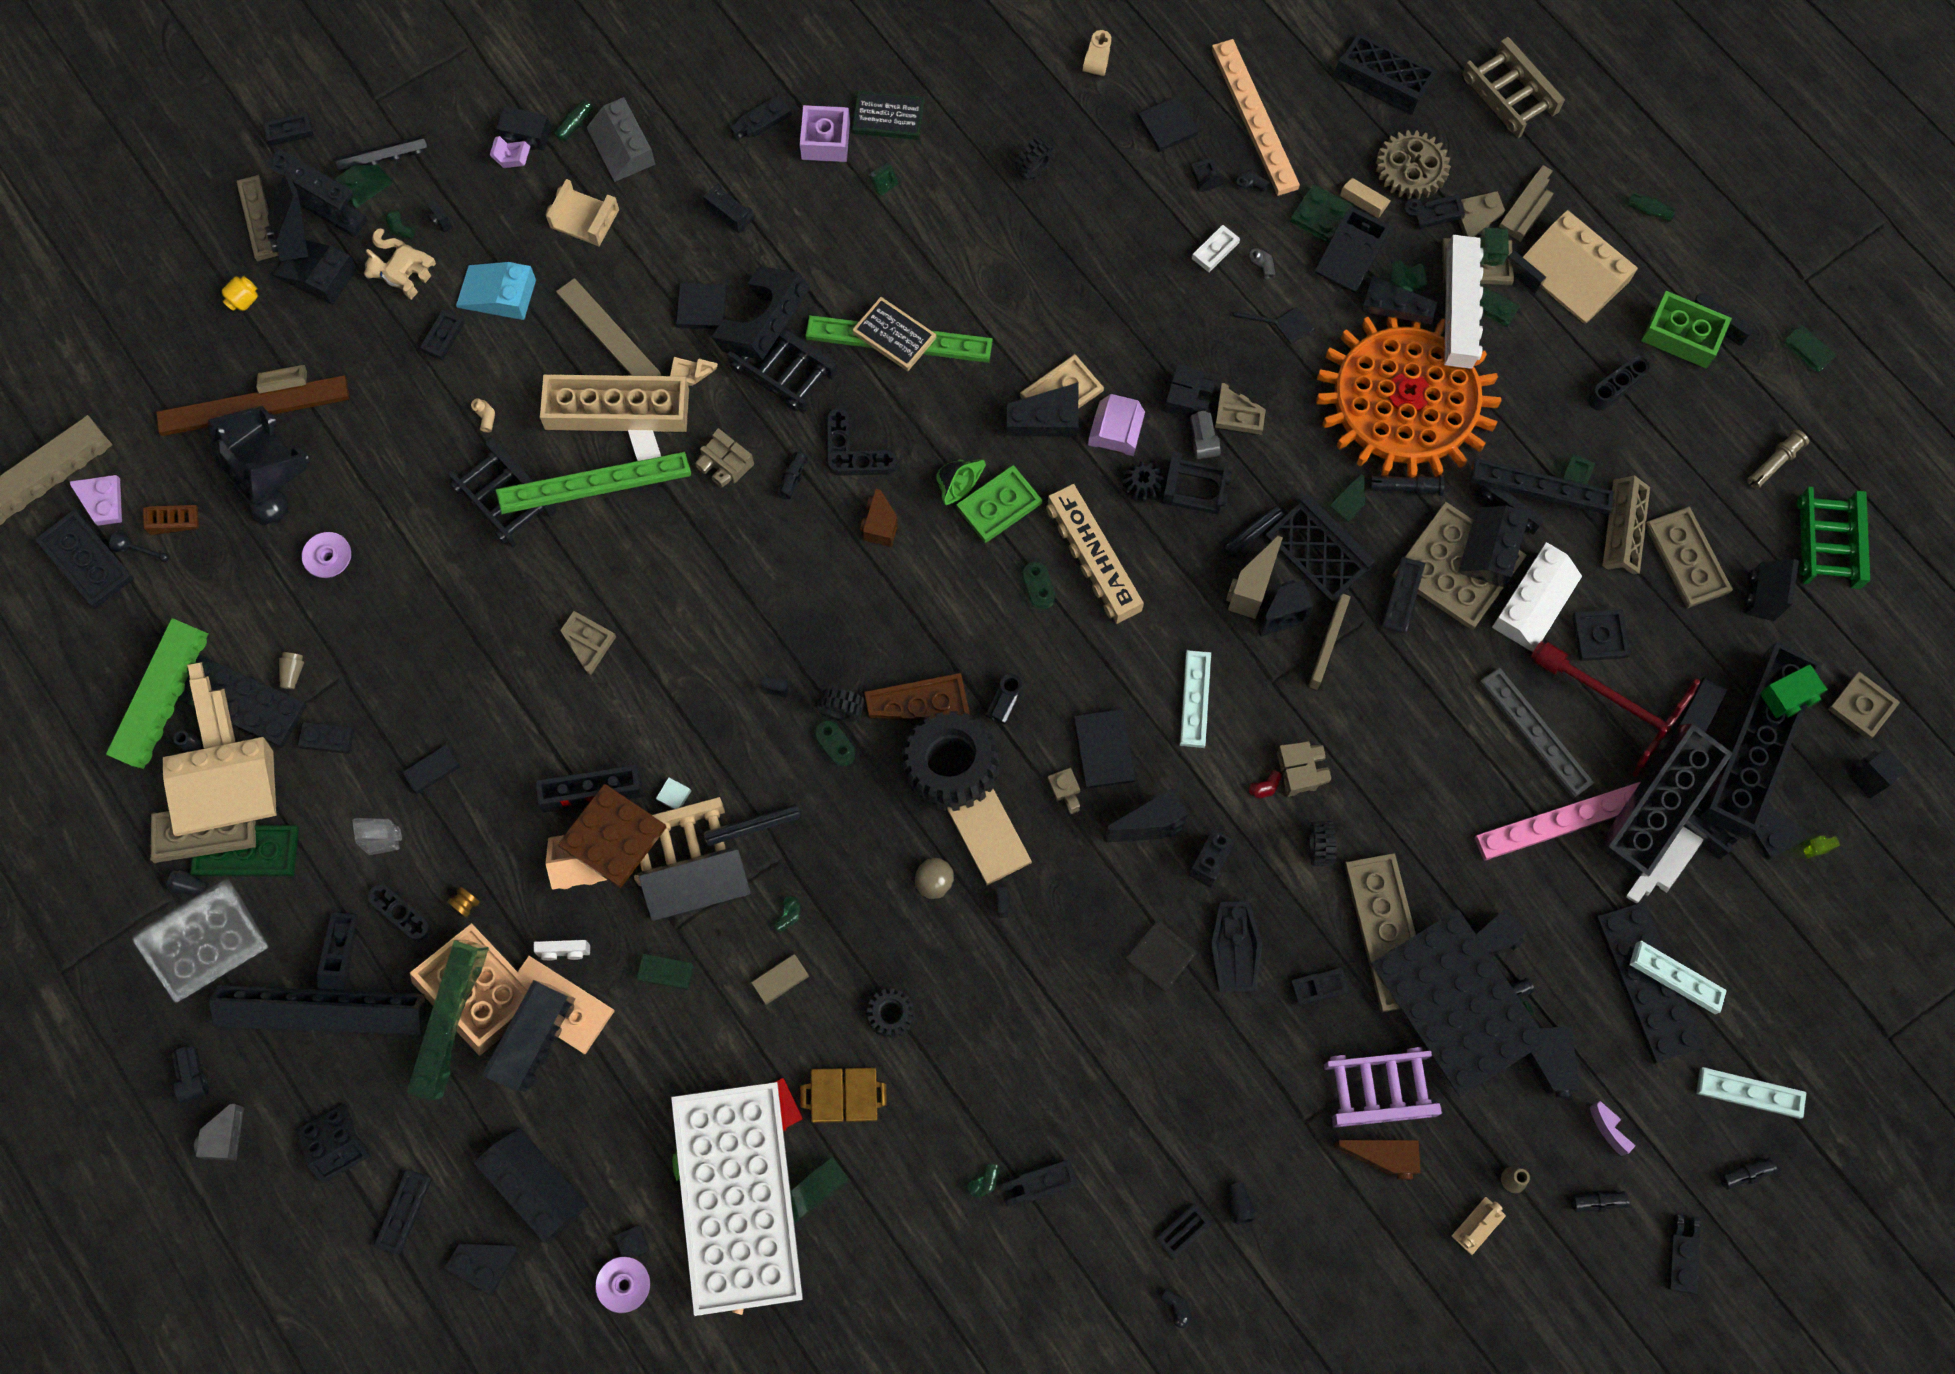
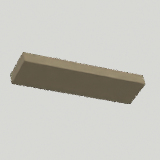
(256, 215)
(1329, 641)

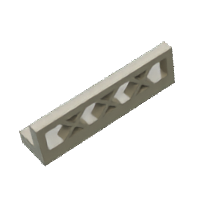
(1624, 523)

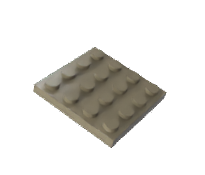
(1441, 584)

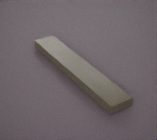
(606, 330)

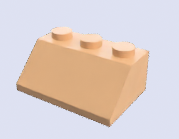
(566, 870)

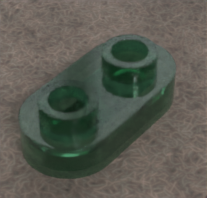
(1039, 584)
(834, 742)

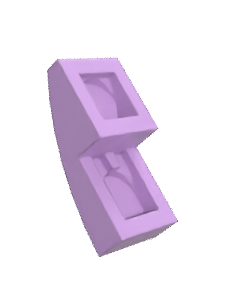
(1606, 1123)

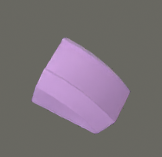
(1117, 424)

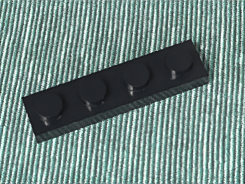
(391, 150)

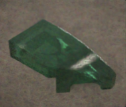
(1351, 500)

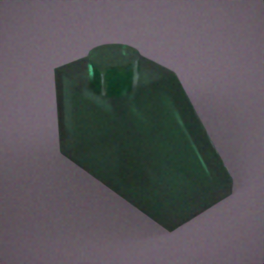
(364, 182)

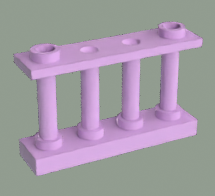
(1372, 1111)

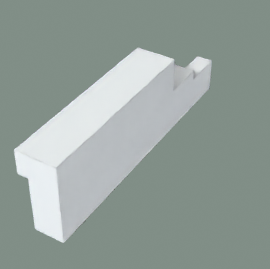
(1669, 867)

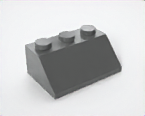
(620, 140)

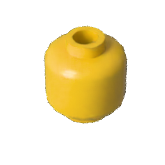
(239, 293)

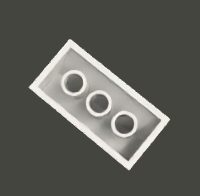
(1538, 598)

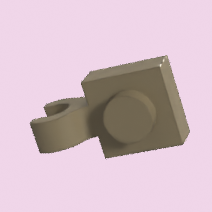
(1065, 787)

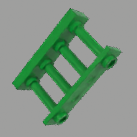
(1856, 528)

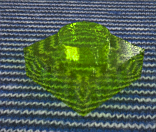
(1821, 845)

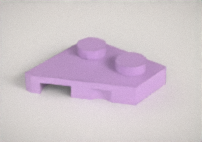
(100, 498)

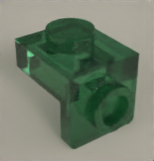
(1408, 278)

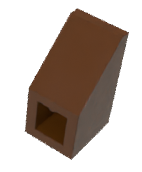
(881, 522)

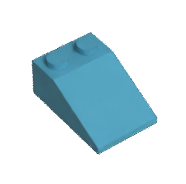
(498, 289)

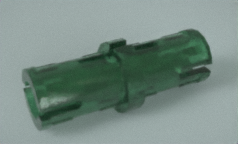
(573, 120)
(1651, 206)

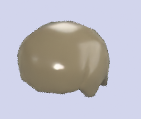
(934, 878)

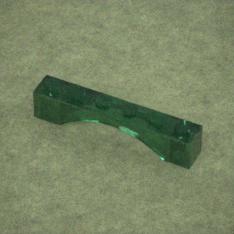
(434, 1057)

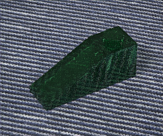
(817, 1188)

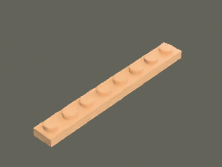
(1255, 117)

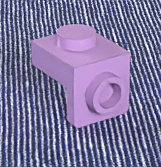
(509, 154)

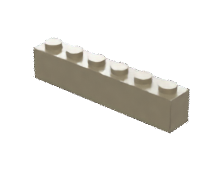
(50, 465)

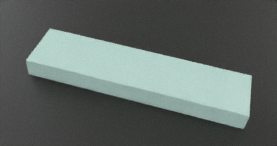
(1195, 699)
(1678, 977)
(1751, 1093)

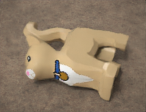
(400, 266)

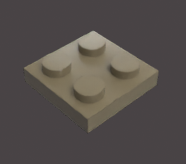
(1864, 705)

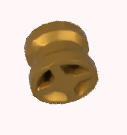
(463, 902)

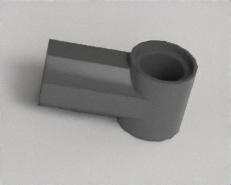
(1204, 442)

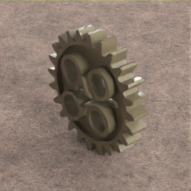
(1413, 164)

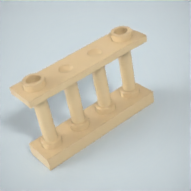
(686, 818)

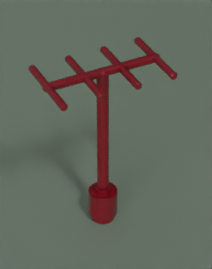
(1556, 660)

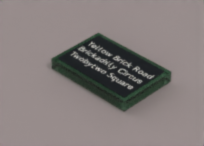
(888, 115)

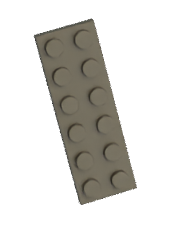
(1380, 912)

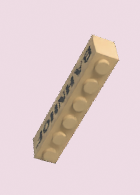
(1094, 553)

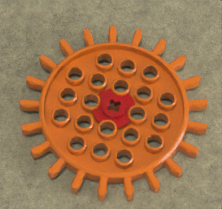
(1406, 394)

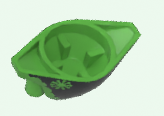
(958, 478)

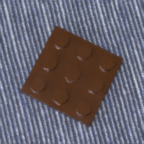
(612, 836)

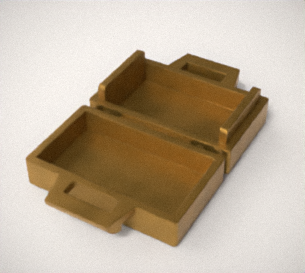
(831, 1095)

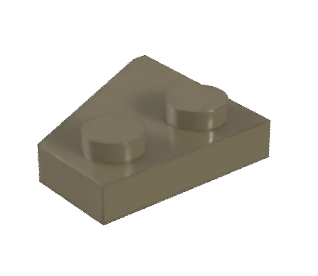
(1480, 213)
(1238, 413)
(587, 640)

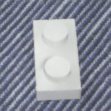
(1216, 248)
(572, 949)

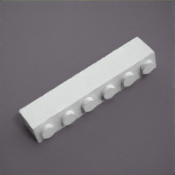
(1463, 302)

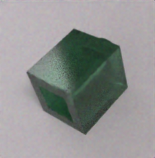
(1495, 246)

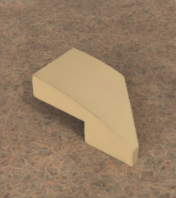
(692, 370)

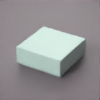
(673, 794)

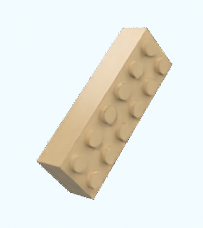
(614, 403)

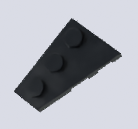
(1396, 302)

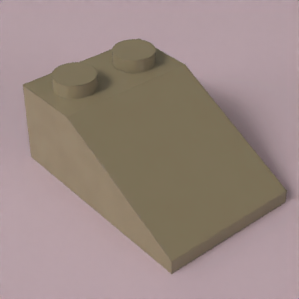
(1249, 589)

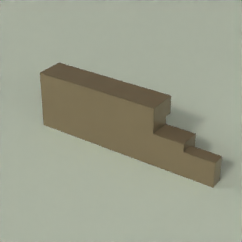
(1528, 205)

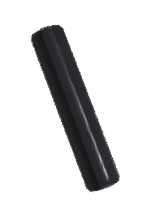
(1253, 531)

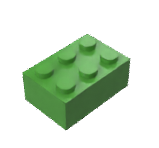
(1686, 329)

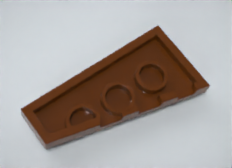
(919, 699)

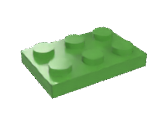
(999, 504)

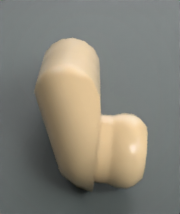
(486, 412)

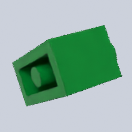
(1794, 691)

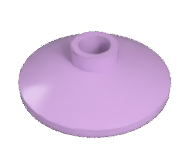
(319, 548)
(609, 1282)

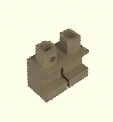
(726, 456)
(1299, 767)

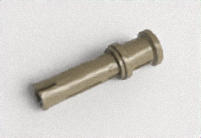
(1784, 452)

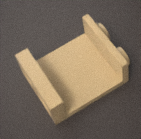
(581, 214)

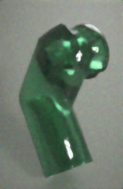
(396, 227)
(791, 914)

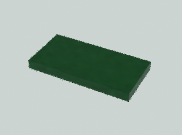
(271, 857)

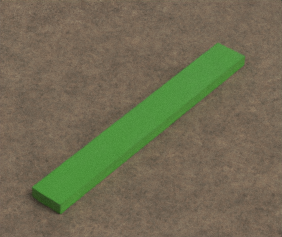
(945, 344)
(593, 482)

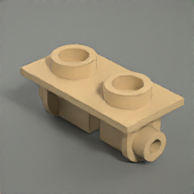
(1479, 1225)

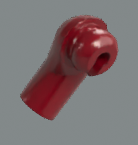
(1266, 788)

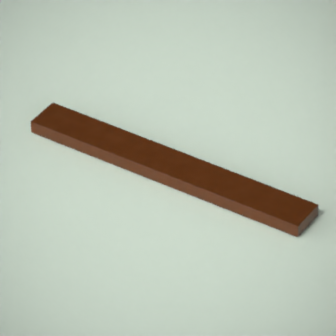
(275, 402)

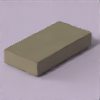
(281, 379)
(780, 979)

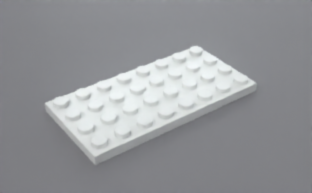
(736, 1199)

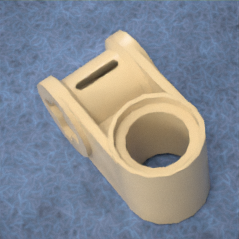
(1098, 53)

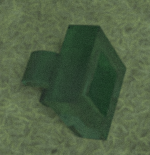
(883, 179)

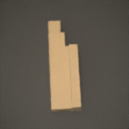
(210, 709)

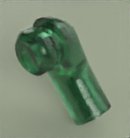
(985, 1184)

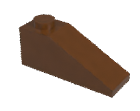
(1388, 1156)

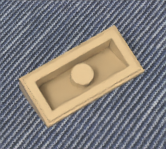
(1364, 197)

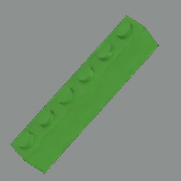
(157, 694)

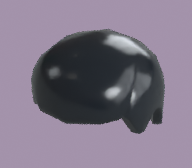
(271, 509)

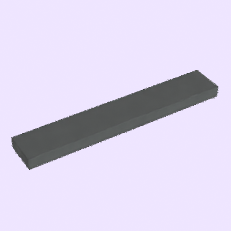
(1536, 733)

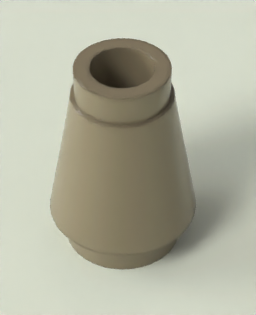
(289, 669)
(1510, 1181)

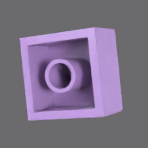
(824, 133)

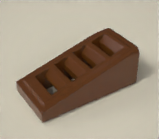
(160, 527)

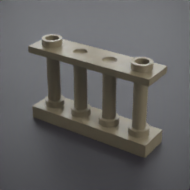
(1521, 69)

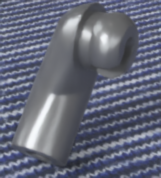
(1264, 261)

